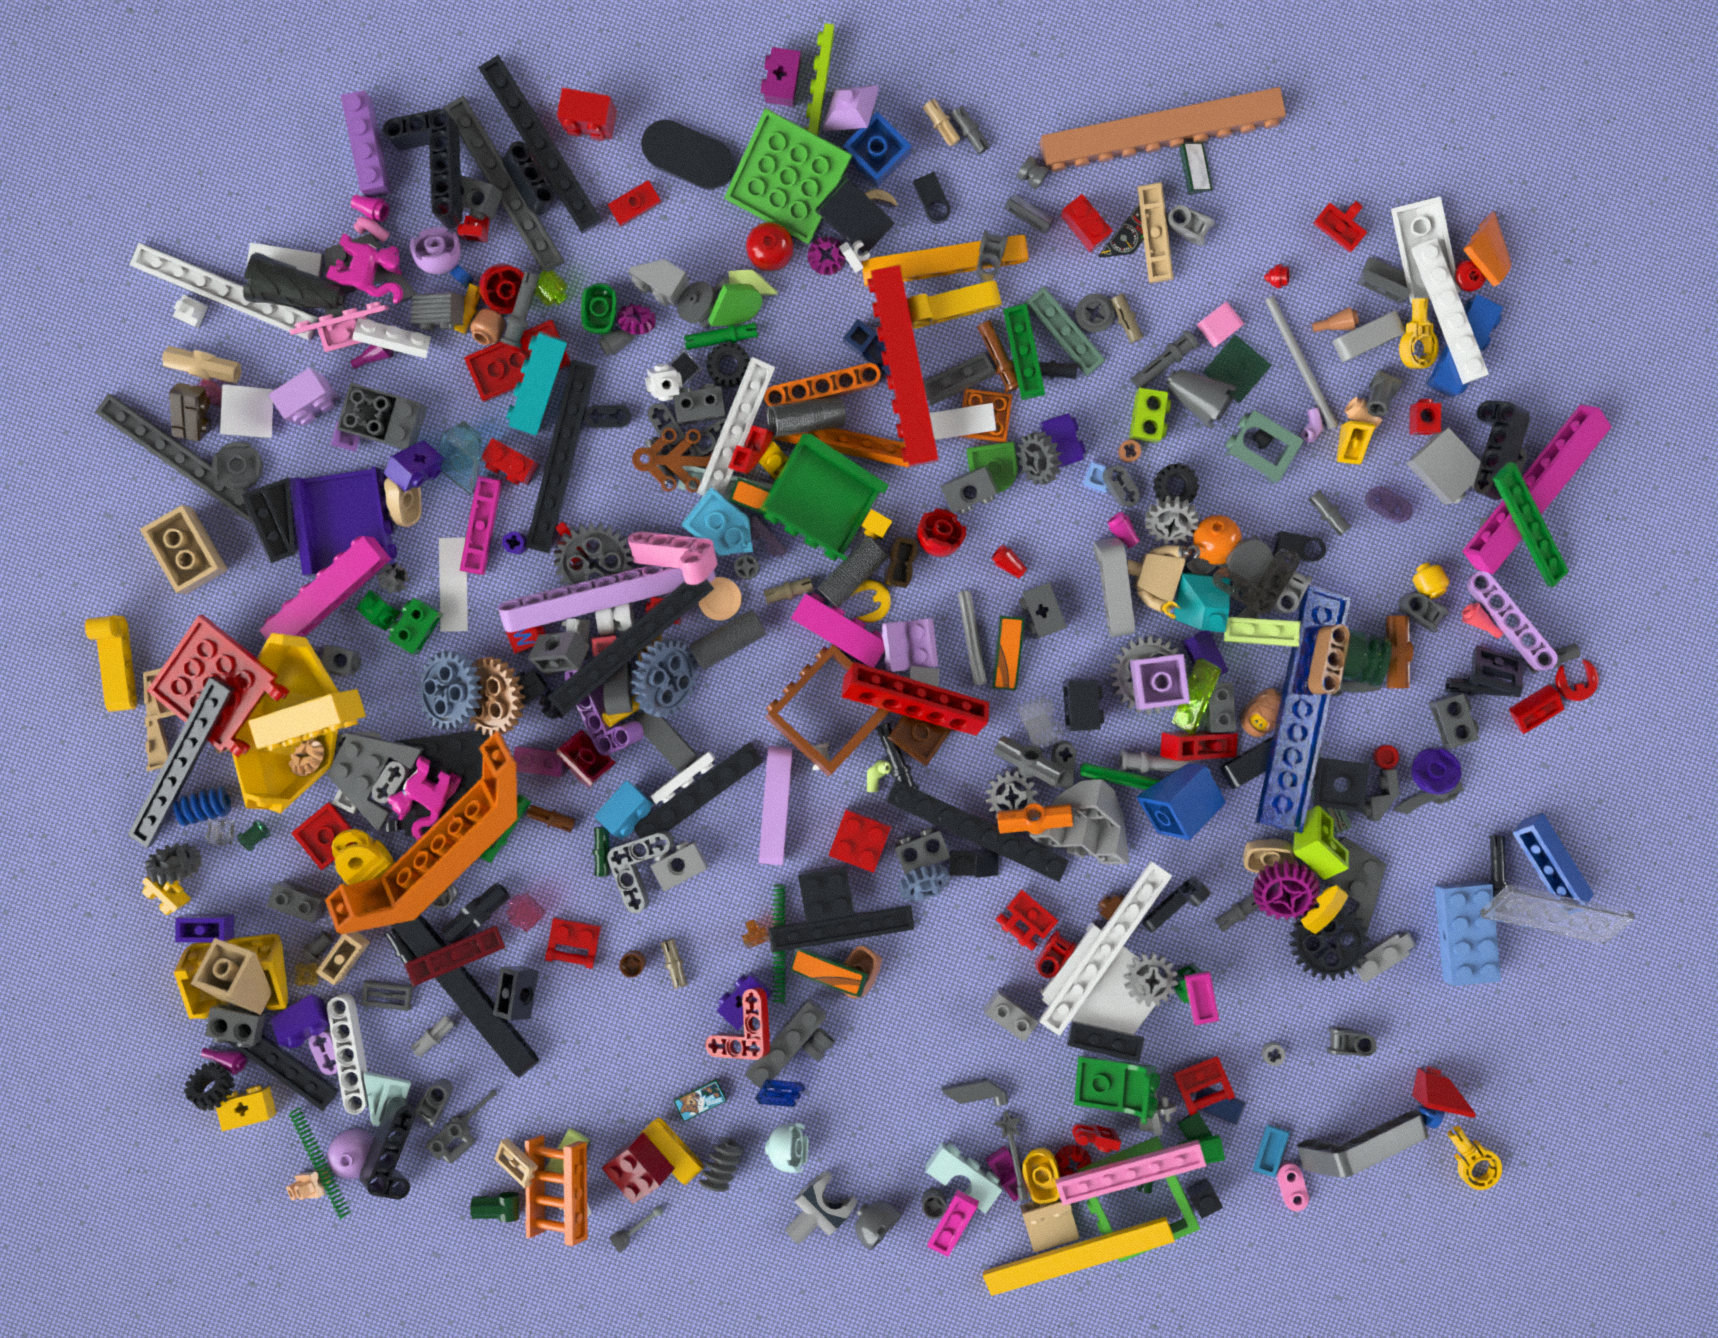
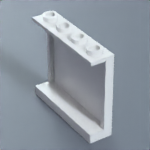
(1109, 1000)

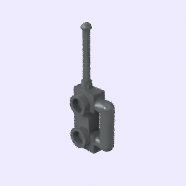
(456, 1129)

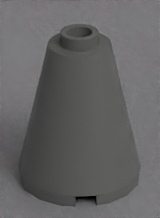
(1201, 395)

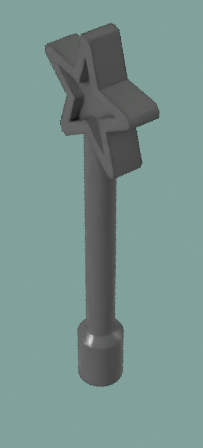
(1009, 1128)

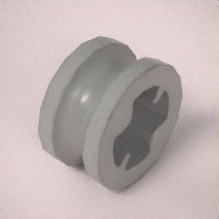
(1269, 1047)

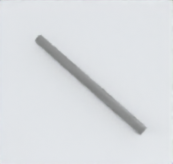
(1301, 362)

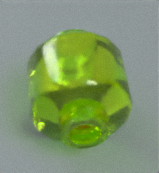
(551, 288)

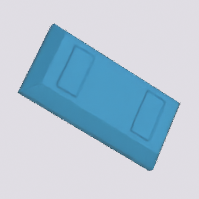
(1271, 1151)

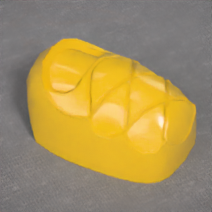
(1039, 1173)

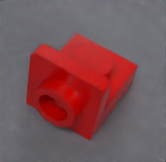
(474, 229)

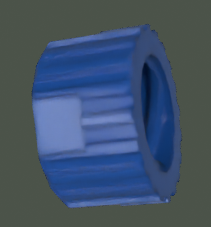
(461, 276)

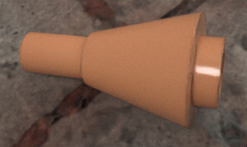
(1342, 320)

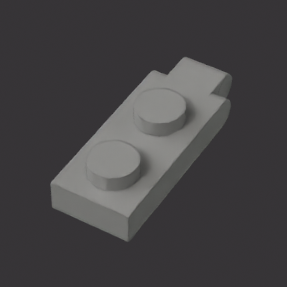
(1384, 955)

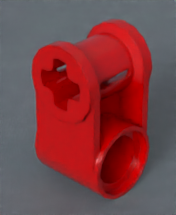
(1054, 953)

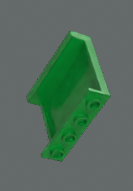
(821, 496)

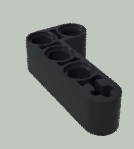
(1503, 444)
(399, 1118)

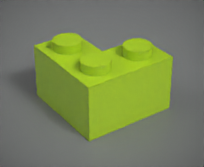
(1319, 847)

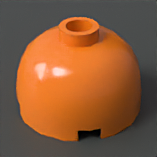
(1216, 538)

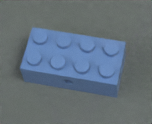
(1466, 938)

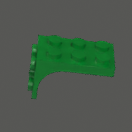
(1117, 1086)

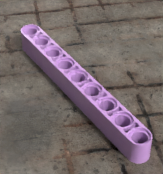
(590, 596)

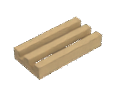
(517, 1159)

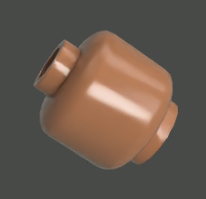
(488, 326)

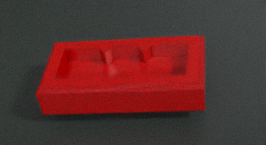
(634, 203)

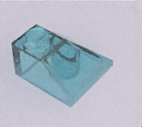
(462, 454)

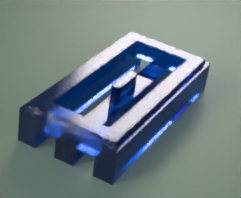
(777, 1096)

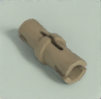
(1127, 318)
(788, 590)
(674, 963)

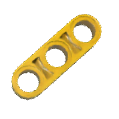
(685, 1162)

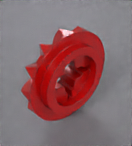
(1077, 1154)

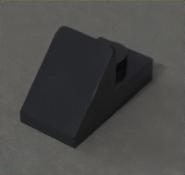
(973, 863)

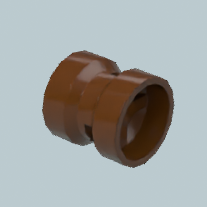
(629, 966)

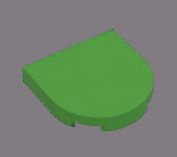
(735, 305)
(1000, 459)

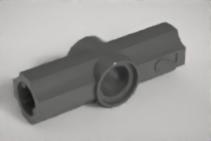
(1030, 761)

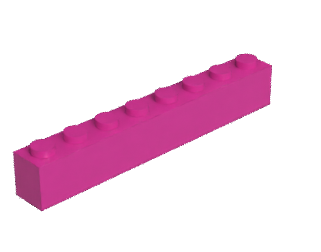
(1544, 481)

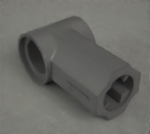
(1383, 389)

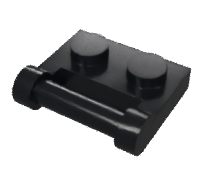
(1499, 665)

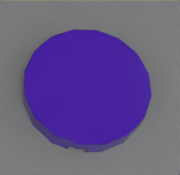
(1436, 771)

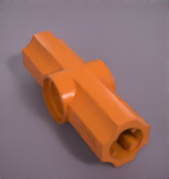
(1048, 816)

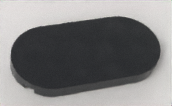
(687, 154)

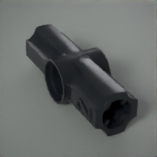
(476, 913)

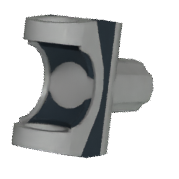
(818, 1210)

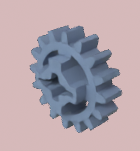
(924, 883)

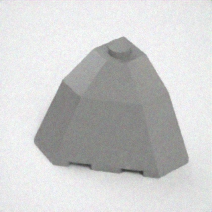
(1096, 826)

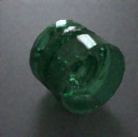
(1367, 658)

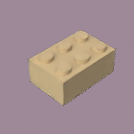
(184, 549)

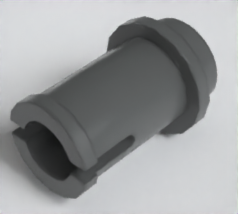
(317, 946)

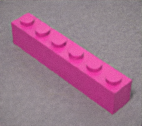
(329, 589)

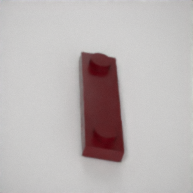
(454, 956)

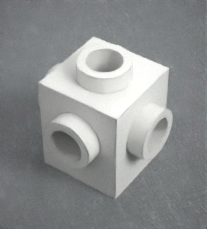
(656, 377)

